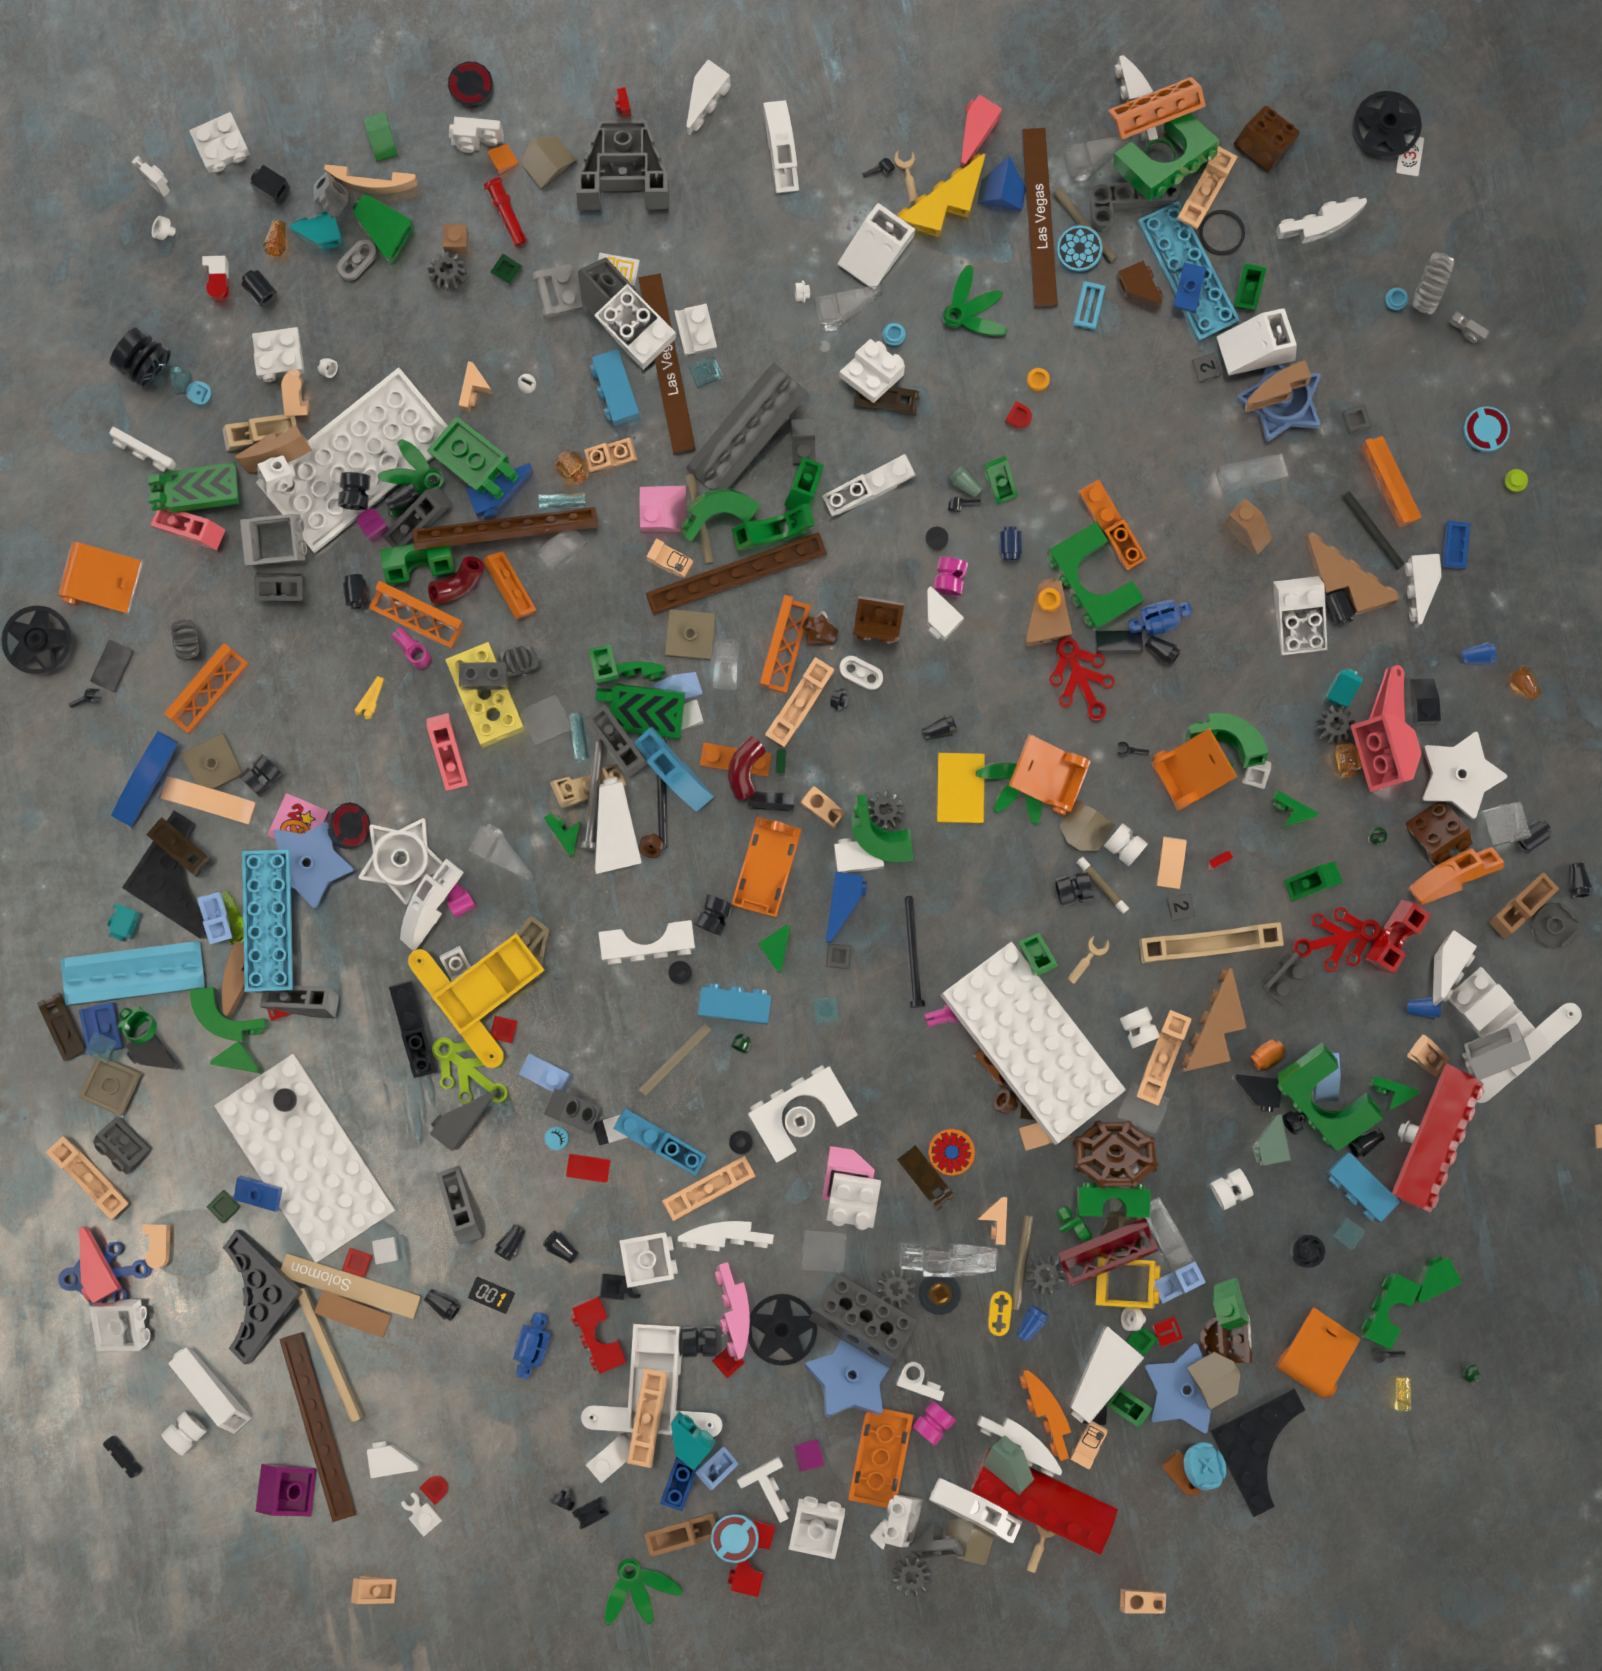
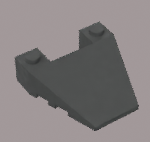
(622, 160)

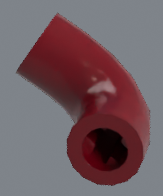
(458, 584)
(741, 765)

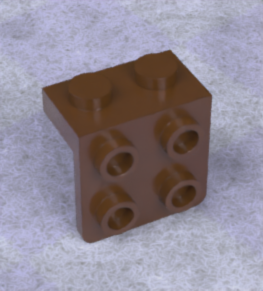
(1266, 137)
(878, 619)
(1440, 832)

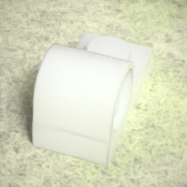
(930, 1389)

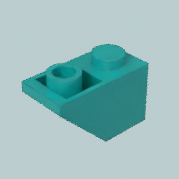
(318, 231)
(1343, 688)
(690, 1441)

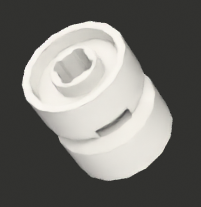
(1125, 844)
(1139, 1027)
(799, 1121)
(1225, 1195)
(182, 1434)

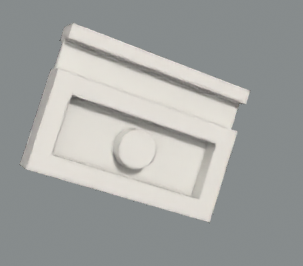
(153, 176)
(695, 329)

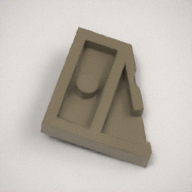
(535, 937)

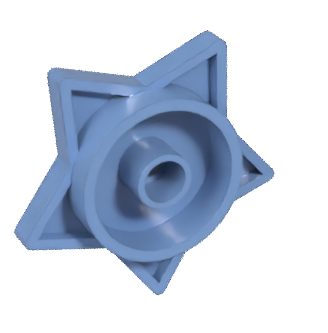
(1295, 412)
(325, 861)
(840, 1390)
(1170, 1400)

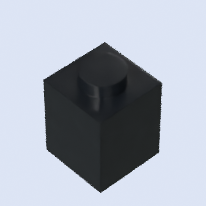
(269, 183)

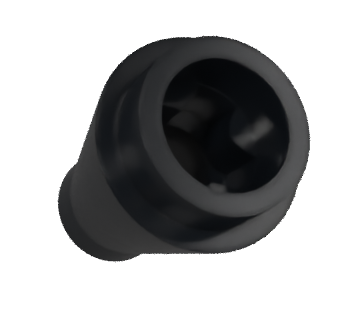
(402, 497)
(1163, 650)
(940, 728)
(1579, 881)
(1366, 1142)
(510, 1243)
(559, 1246)
(443, 1305)

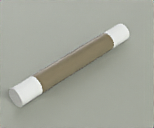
(1102, 885)

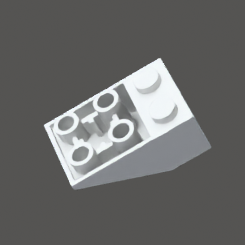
(876, 246)
(635, 326)
(1258, 343)
(1300, 615)

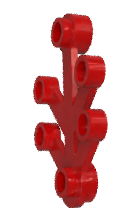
(1080, 675)
(1341, 938)

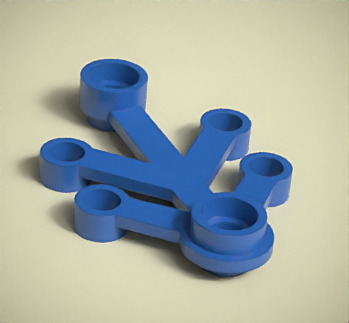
(119, 1272)

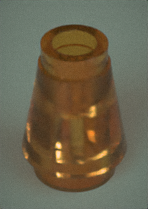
(276, 239)
(1525, 682)

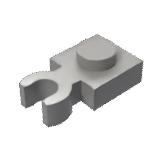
(1473, 331)

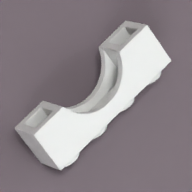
(617, 946)

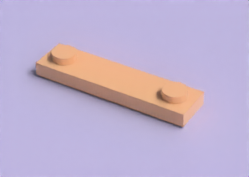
(708, 1188)
(647, 1418)

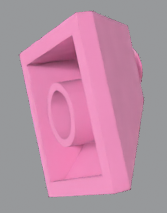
(662, 508)
(844, 1162)

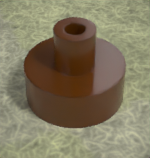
(651, 846)
(1005, 1101)

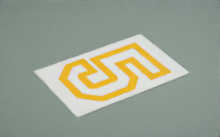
(626, 266)

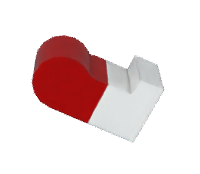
(218, 277)

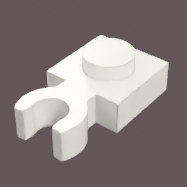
(423, 1517)

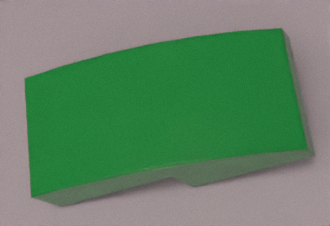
(649, 670)

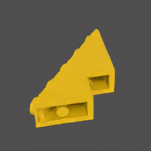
(950, 196)

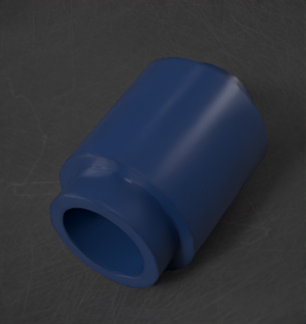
(1010, 543)

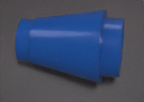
(1480, 654)
(1424, 1008)
(1032, 1323)

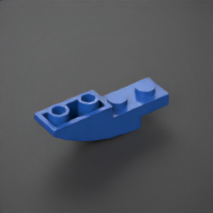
(678, 1485)

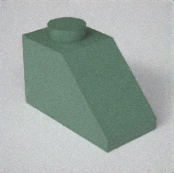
(1272, 1143)
(1009, 1464)

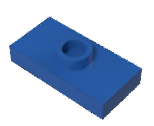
(1189, 287)
(1456, 545)
(257, 1193)

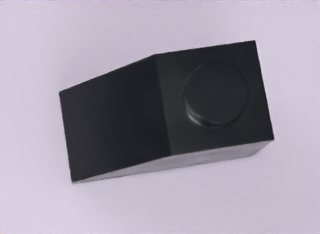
(1425, 702)
(151, 1054)
(1259, 1091)

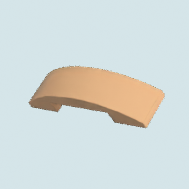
(399, 183)
(1207, 188)
(800, 702)
(208, 800)
(1163, 1057)
(88, 1176)

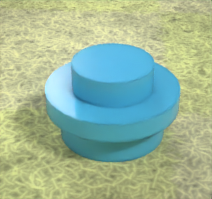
(1396, 299)
(894, 334)

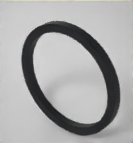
(1217, 251)

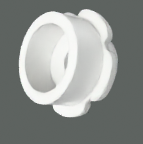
(801, 291)

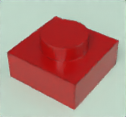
(622, 103)

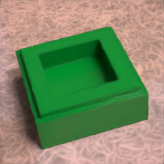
(1141, 1340)

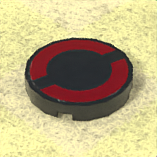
(470, 84)
(348, 825)

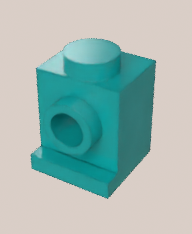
(122, 922)

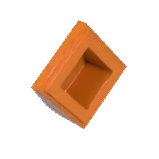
(502, 158)

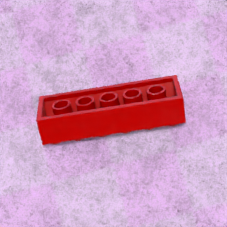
(1438, 1138)
(1051, 1506)

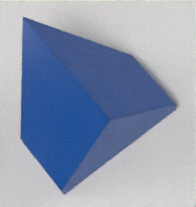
(1003, 187)

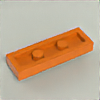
(509, 585)
(719, 757)

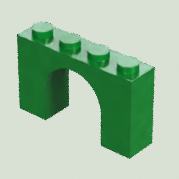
(1155, 177)
(1097, 609)
(1337, 1126)

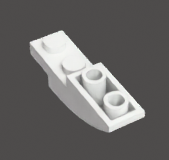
(1134, 86)
(781, 146)
(1330, 219)
(869, 486)
(423, 906)
(715, 1235)
(1033, 1448)
(975, 1510)

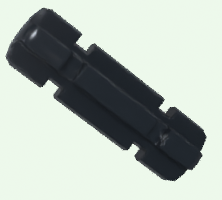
(121, 1456)

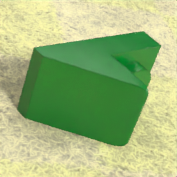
(1250, 285)
(1000, 480)
(603, 664)
(1298, 812)
(567, 838)
(1037, 954)
(1399, 1092)

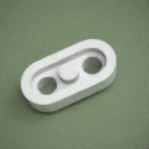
(861, 672)

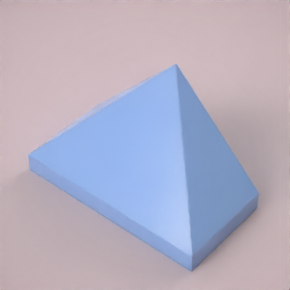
(681, 682)
(717, 1468)

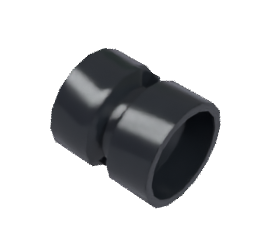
(354, 491)
(269, 772)
(1074, 889)
(713, 915)
(691, 1345)

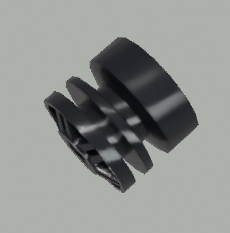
(140, 357)

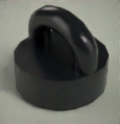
(1292, 1121)
(562, 1502)

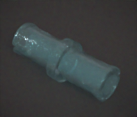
(562, 500)
(578, 736)

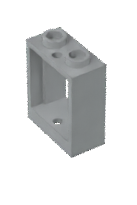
(251, 543)
(1496, 1052)

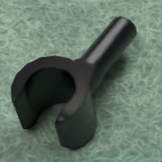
(885, 164)
(956, 503)
(88, 697)
(1132, 750)
(1387, 1355)

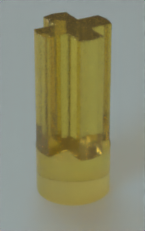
(1403, 1387)

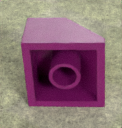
(285, 1490)

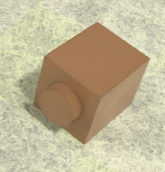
(455, 238)

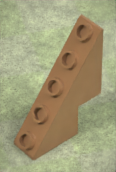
(1342, 574)
(1222, 1018)

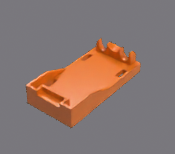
(766, 867)
(880, 1457)

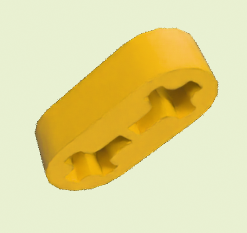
(993, 1313)

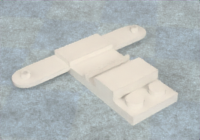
(1490, 1008)
(655, 1349)

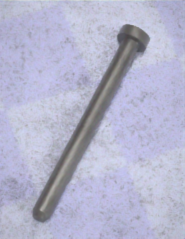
(588, 843)

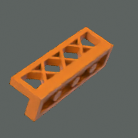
(1157, 107)
(1390, 481)
(421, 607)
(777, 638)
(202, 680)

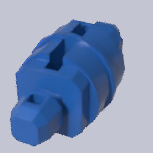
(1160, 617)
(531, 1345)

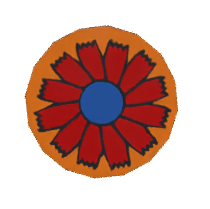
(951, 1152)

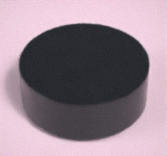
(936, 538)

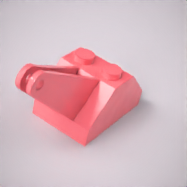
(1385, 740)

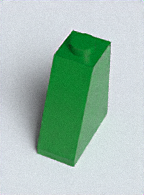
(382, 225)

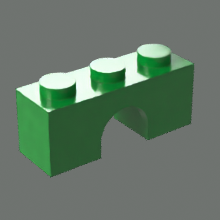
(400, 560)
(1092, 1199)
(1379, 1328)

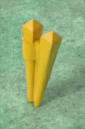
(369, 700)

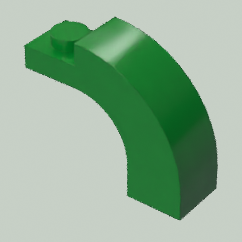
(716, 502)
(773, 530)
(1235, 732)
(880, 843)
(207, 1011)

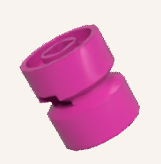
(950, 576)
(934, 1423)

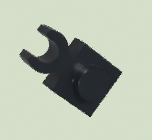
(615, 1287)

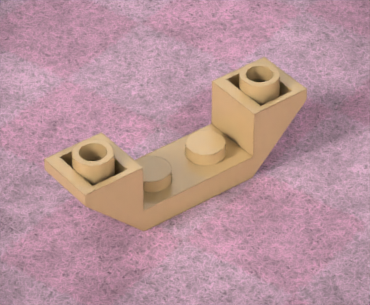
(577, 790)

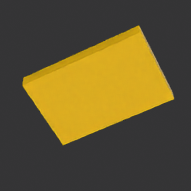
(959, 789)

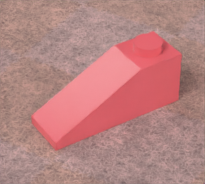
(980, 120)
(189, 527)
(447, 751)
(95, 1271)

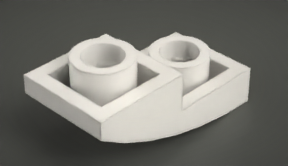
(455, 962)

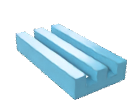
(1084, 324)

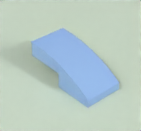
(215, 917)
(1179, 1282)

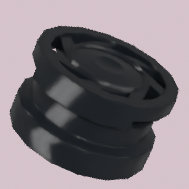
(1307, 1251)
(590, 1512)

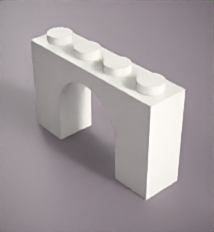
(822, 1086)

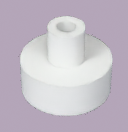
(162, 228)
(1132, 1319)

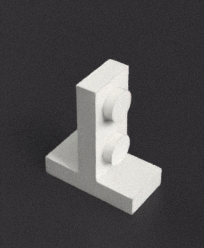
(768, 1485)

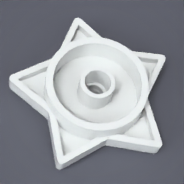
(1448, 786)
(388, 847)

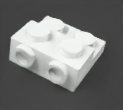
(469, 132)
(219, 143)
(277, 353)
(873, 370)
(853, 1201)
(648, 1259)
(119, 1325)
(902, 1521)
(817, 1527)

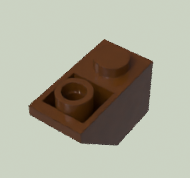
(1138, 285)

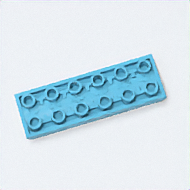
(1177, 243)
(267, 920)
(132, 973)

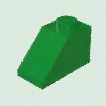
(804, 483)
(1313, 881)
(1437, 1278)
(1230, 1304)

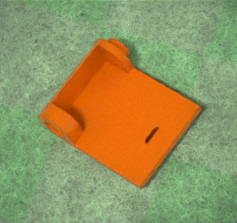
(96, 577)
(1193, 769)
(1049, 774)
(1316, 1356)

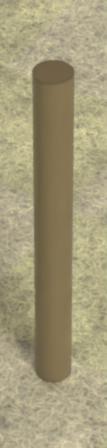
(1081, 220)
(703, 535)
(675, 1059)
(1022, 1262)

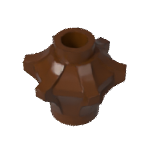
(819, 629)

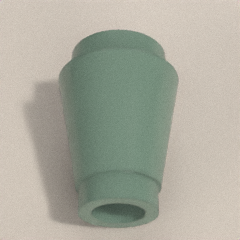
(965, 481)

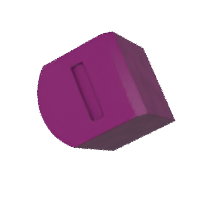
(372, 524)
(808, 1455)

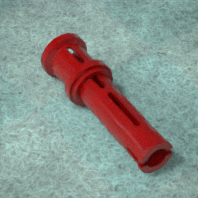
(501, 202)

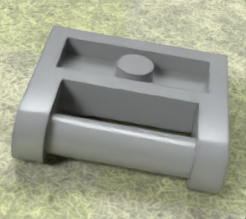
(565, 288)

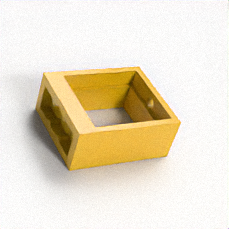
(1153, 1294)

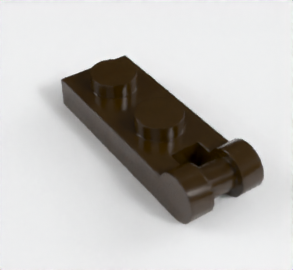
(891, 400)
(178, 846)
(61, 1027)
(925, 1177)

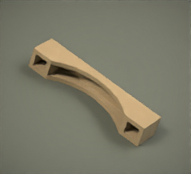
(1211, 943)

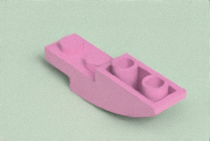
(737, 1320)

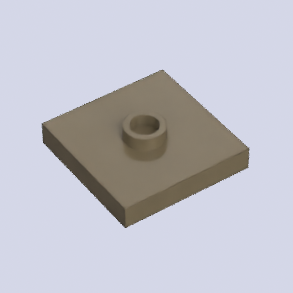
(690, 634)
(212, 762)
(110, 1086)

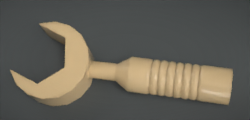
(909, 180)
(1085, 962)
(1038, 1549)

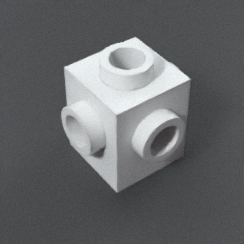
(275, 474)

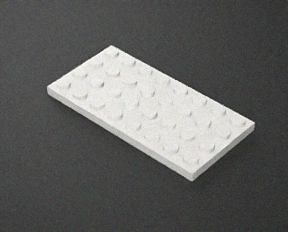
(361, 442)
(1033, 1043)
(307, 1153)

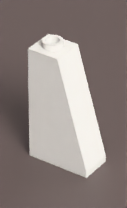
(615, 831)
(1105, 1372)
(209, 1391)

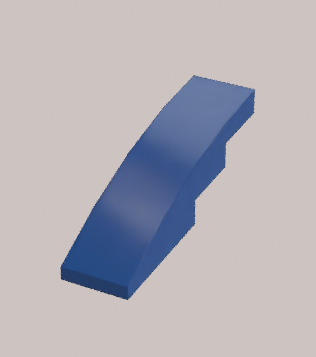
(144, 778)

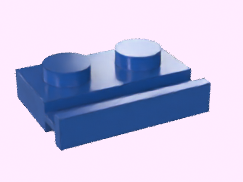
(101, 1020)

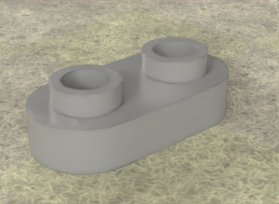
(356, 260)

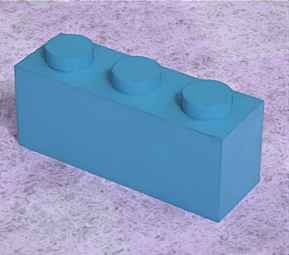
(614, 388)
(734, 1004)
(1362, 1188)

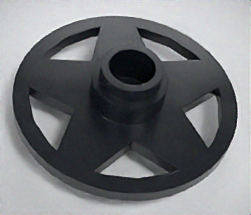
(1387, 124)
(36, 639)
(781, 1330)

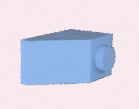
(544, 1073)
(1329, 1087)

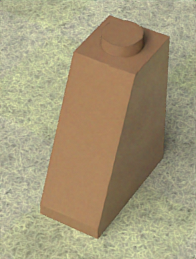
(1248, 527)
(1048, 626)

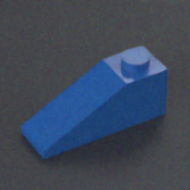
(486, 505)
(845, 897)

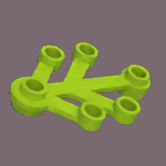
(465, 1068)

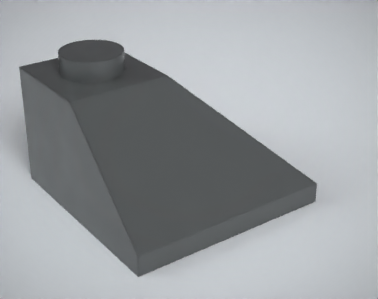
(599, 284)

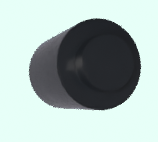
(258, 287)
(1340, 608)
(1539, 833)

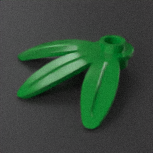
(965, 311)
(418, 477)
(1008, 794)
(634, 1581)

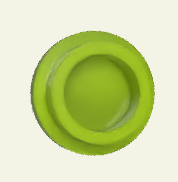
(1516, 480)

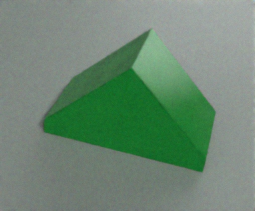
(380, 137)
(775, 947)
(236, 1058)
(1129, 1407)

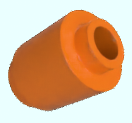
(1268, 1055)

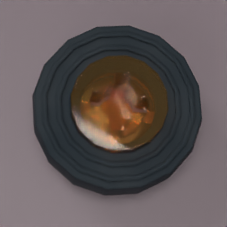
(931, 1292)

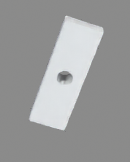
(141, 450)

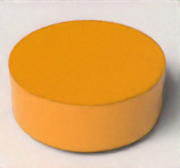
(1038, 379)
(1049, 600)

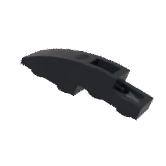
(413, 1029)

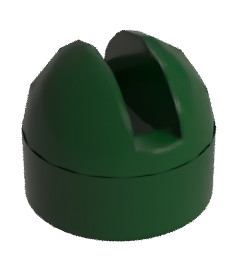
(1377, 841)
(741, 1044)
(1472, 1374)

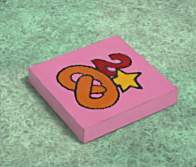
(297, 816)

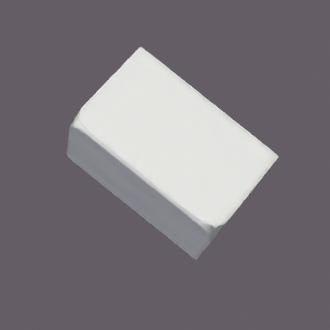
(691, 715)
(1257, 775)
(385, 1250)
(877, 1536)

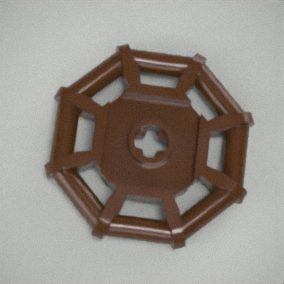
(1115, 1164)

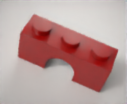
(1404, 922)
(603, 1355)
(746, 1578)

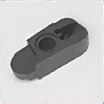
(330, 195)

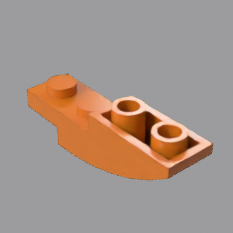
(1112, 525)
(1452, 873)
(1044, 1403)

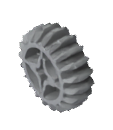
(1433, 283)

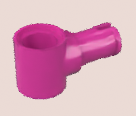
(411, 648)
(459, 901)
(940, 1016)

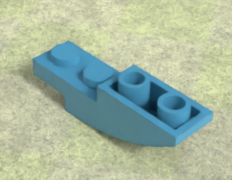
(673, 770)
(659, 1141)

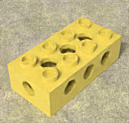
(478, 710)

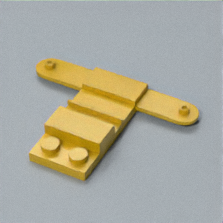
(478, 991)

